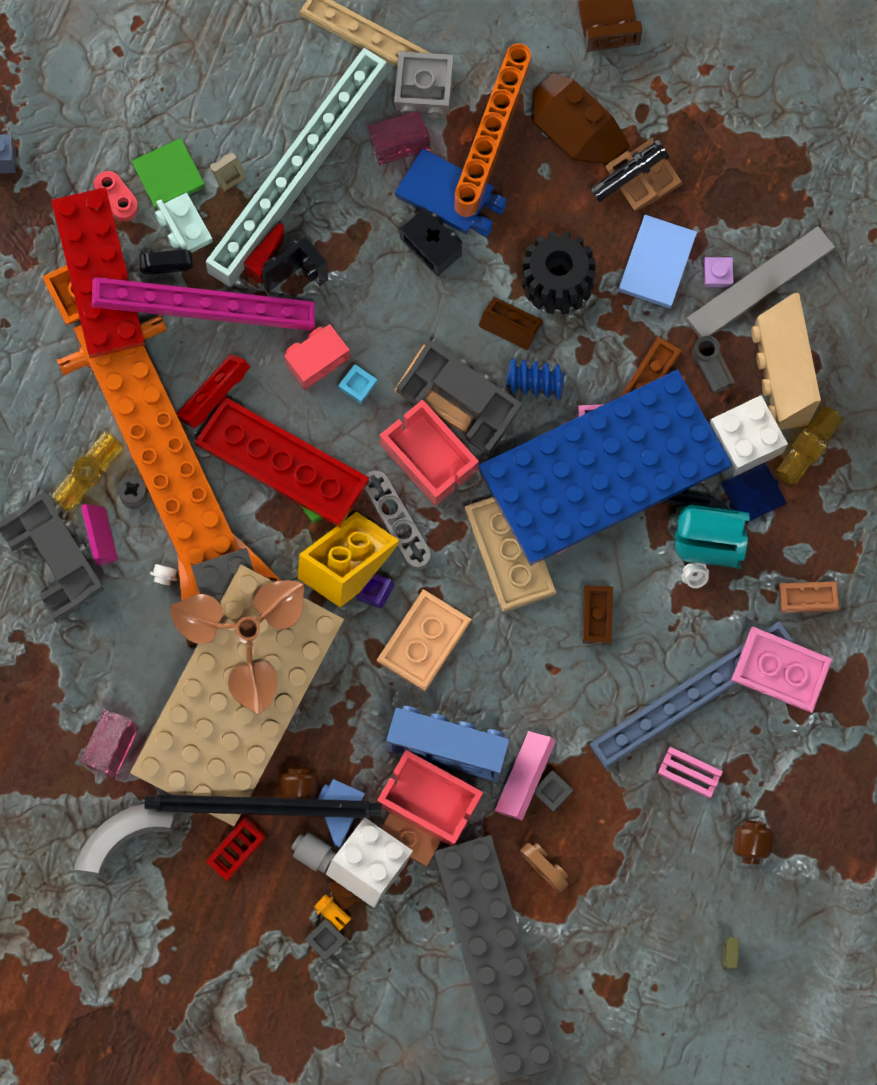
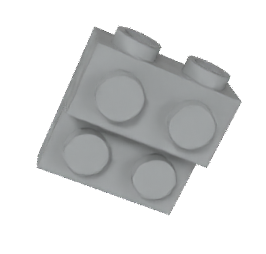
(424, 83)

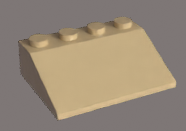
(787, 363)

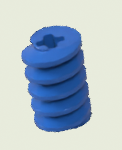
(535, 379)

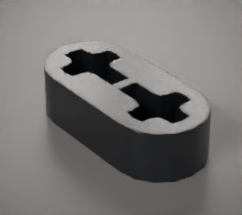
(165, 262)

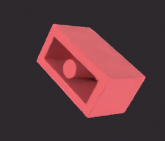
(316, 356)

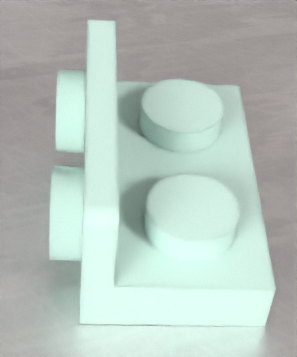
(183, 223)

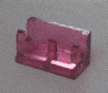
(399, 138)
(109, 744)

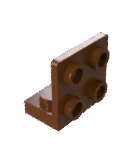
(609, 24)

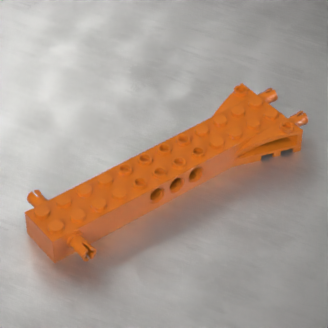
(162, 455)

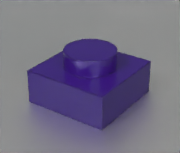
(376, 591)

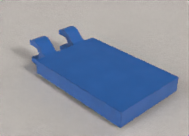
(433, 185)

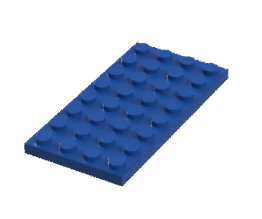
(604, 467)

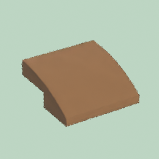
(646, 187)

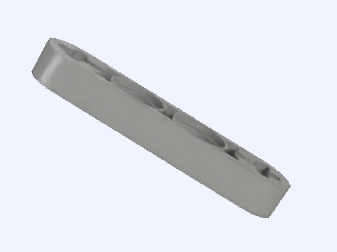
(400, 518)

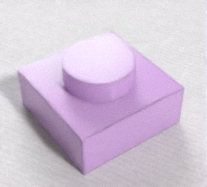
(718, 271)

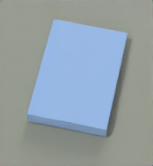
(657, 261)

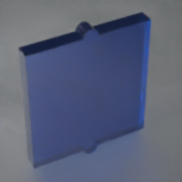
(754, 492)

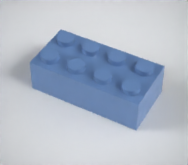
(447, 744)

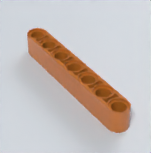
(492, 141)

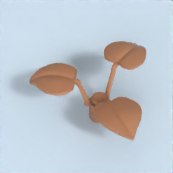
(280, 606)

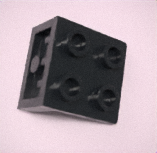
(296, 255)

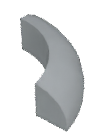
(118, 830)

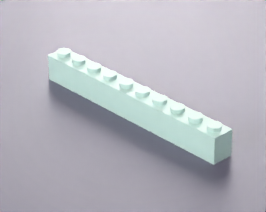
(297, 166)

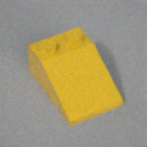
(345, 559)

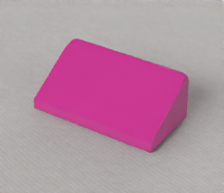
(99, 534)

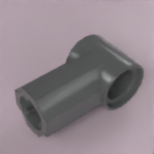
(712, 367)

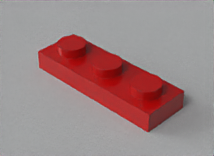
(213, 391)

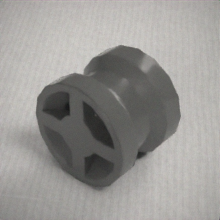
(135, 497)

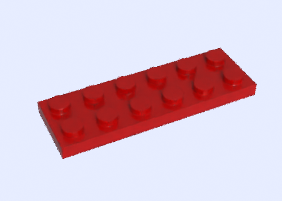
(90, 252)
(282, 462)

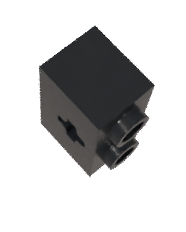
(434, 255)

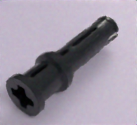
(640, 163)

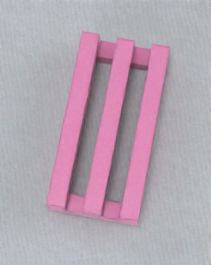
(695, 763)

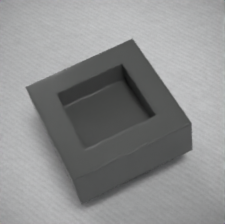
(554, 791)
(325, 940)

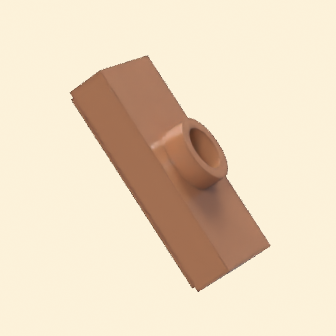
(808, 597)
(412, 837)

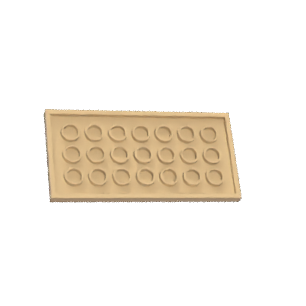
(207, 738)

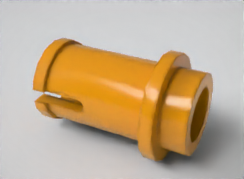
(331, 911)

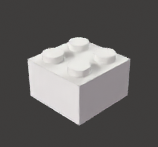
(748, 435)
(369, 862)

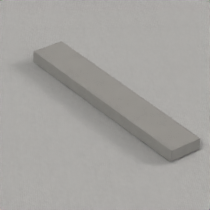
(760, 283)

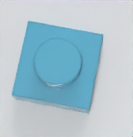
(357, 384)

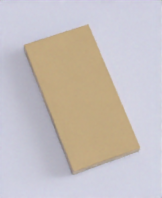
(506, 565)

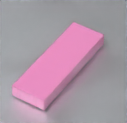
(525, 775)

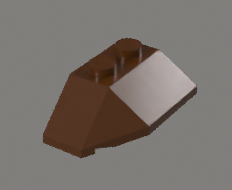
(577, 121)

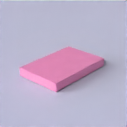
(781, 669)

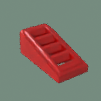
(266, 250)
(244, 855)

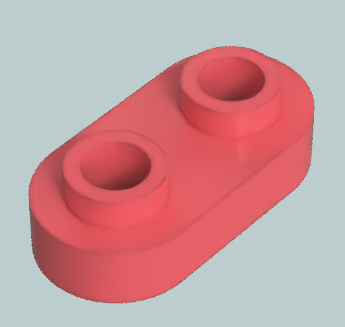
(118, 193)

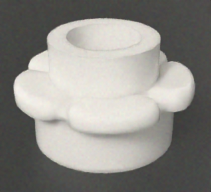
(164, 574)
(697, 579)

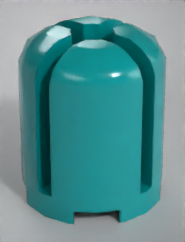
(711, 536)

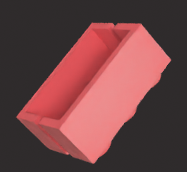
(429, 452)
(430, 798)

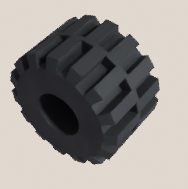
(558, 272)

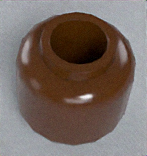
(299, 784)
(752, 841)

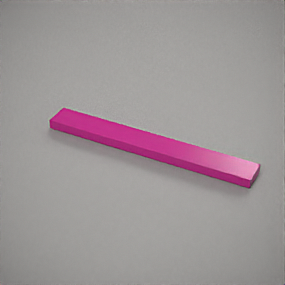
(203, 304)

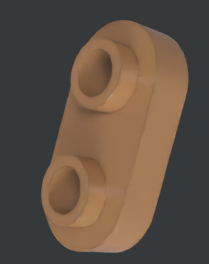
(554, 876)

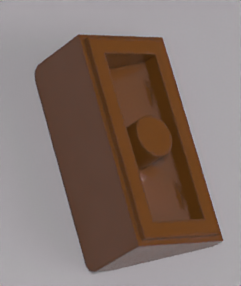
(510, 323)

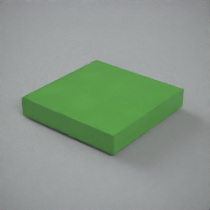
(168, 172)

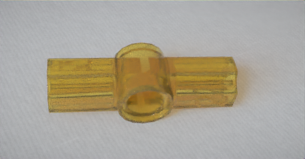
(809, 446)
(76, 486)

